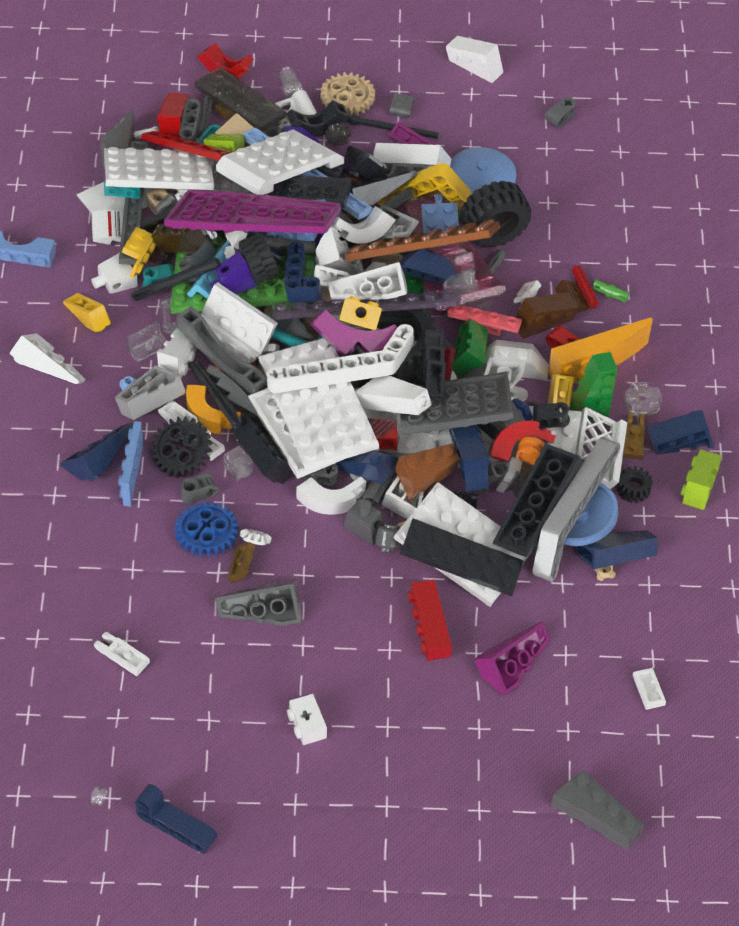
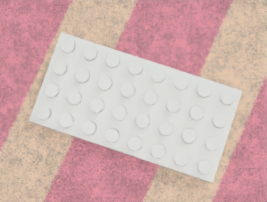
(324, 419)

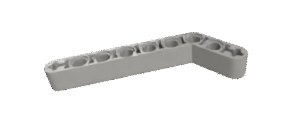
(571, 506)

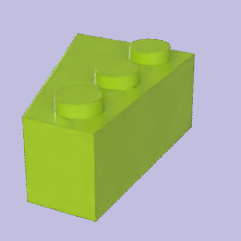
(701, 479)

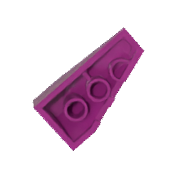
(509, 660)

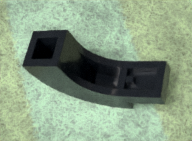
(318, 123)

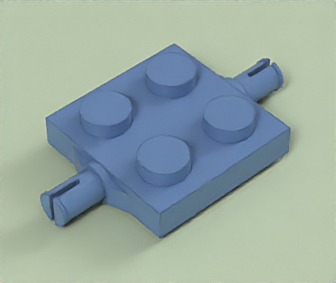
(439, 215)

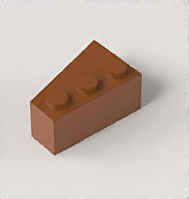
(425, 468)

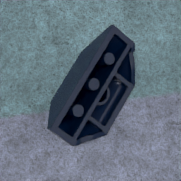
(427, 266)

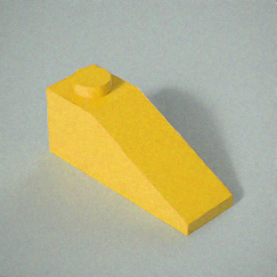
(88, 311)

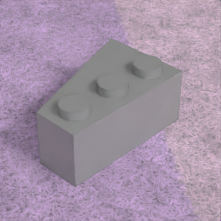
(149, 392)

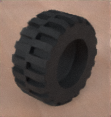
(500, 202)

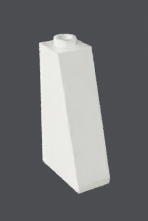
(393, 395)

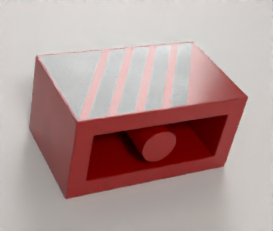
(385, 433)

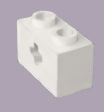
(307, 719)

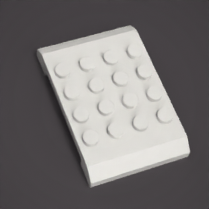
(275, 161)

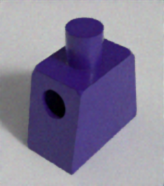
(235, 275)

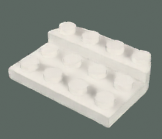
(238, 324)

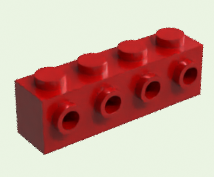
(430, 620)

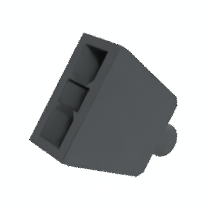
(364, 520)

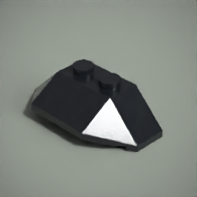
(363, 164)

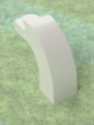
(367, 231)
(330, 501)

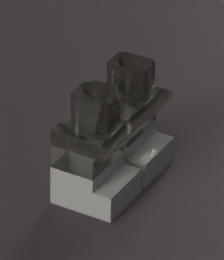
(515, 476)

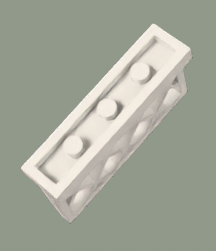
(617, 434)

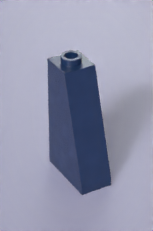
(618, 548)

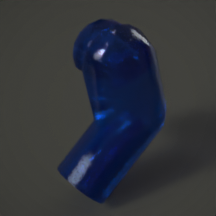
(524, 408)

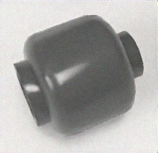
(385, 537)

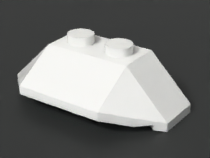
(536, 365)

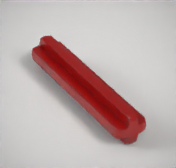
(585, 287)

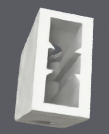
(114, 276)

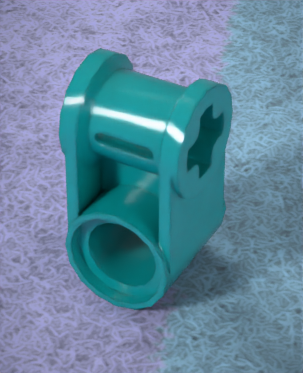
(157, 273)

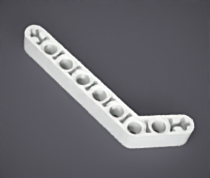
(344, 368)

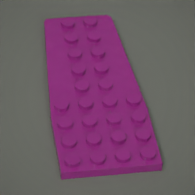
(251, 213)

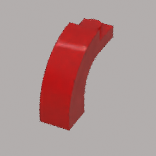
(214, 58)
(505, 440)

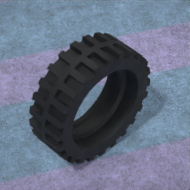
(412, 366)

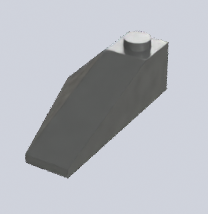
(268, 603)

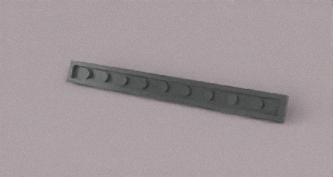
(132, 214)

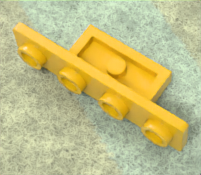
(138, 247)

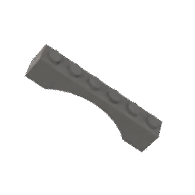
(198, 331)

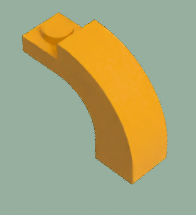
(209, 417)

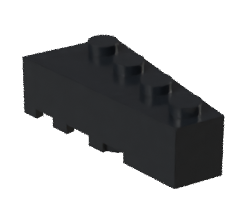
(262, 449)

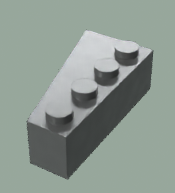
(592, 805)

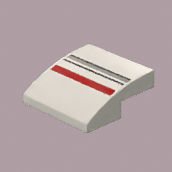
(107, 226)

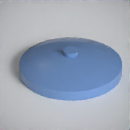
(482, 166)
(596, 518)

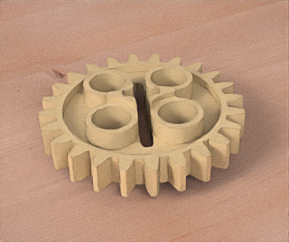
(349, 91)

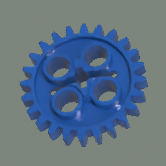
(205, 523)

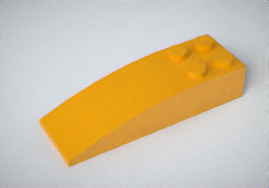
(621, 342)

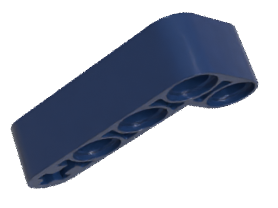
(296, 284)
(173, 821)

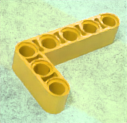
(433, 178)

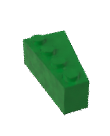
(596, 386)

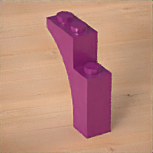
(344, 337)

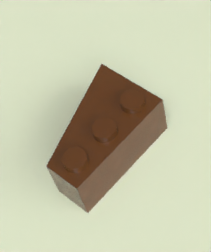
(545, 312)

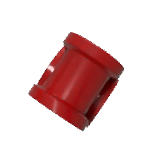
(559, 337)

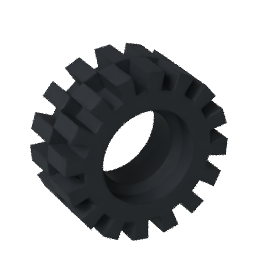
(636, 476)

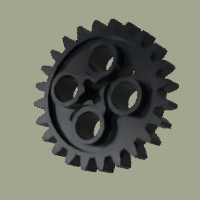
(174, 462)

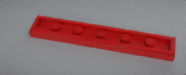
(184, 145)

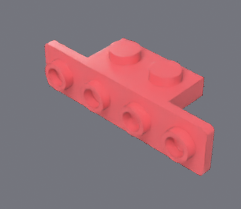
(490, 320)

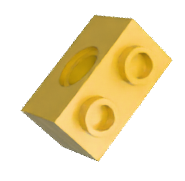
(349, 316)

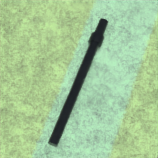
(355, 120)

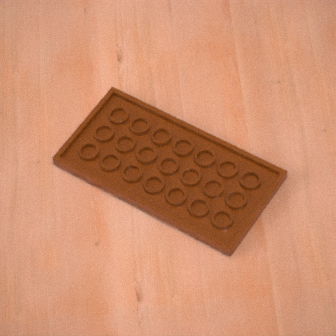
(419, 240)

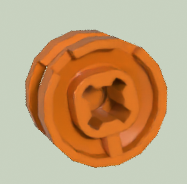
(529, 449)

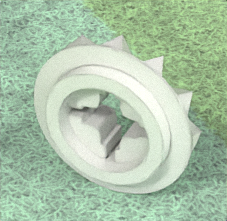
(255, 537)

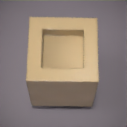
(155, 197)

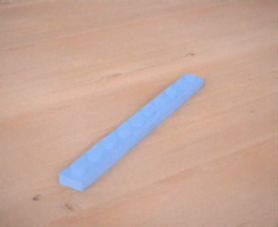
(354, 205)

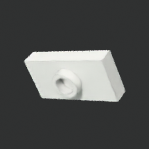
(649, 688)

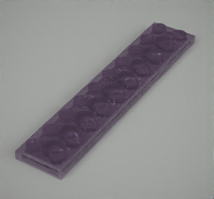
(405, 302)

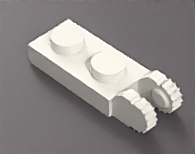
(122, 654)

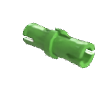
(610, 291)

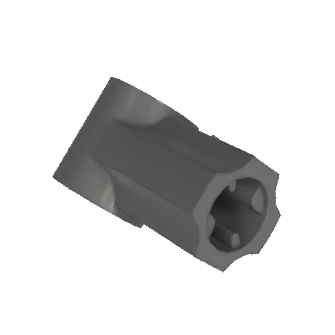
(495, 472)

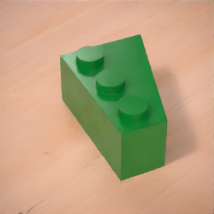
(469, 347)

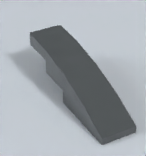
(236, 396)

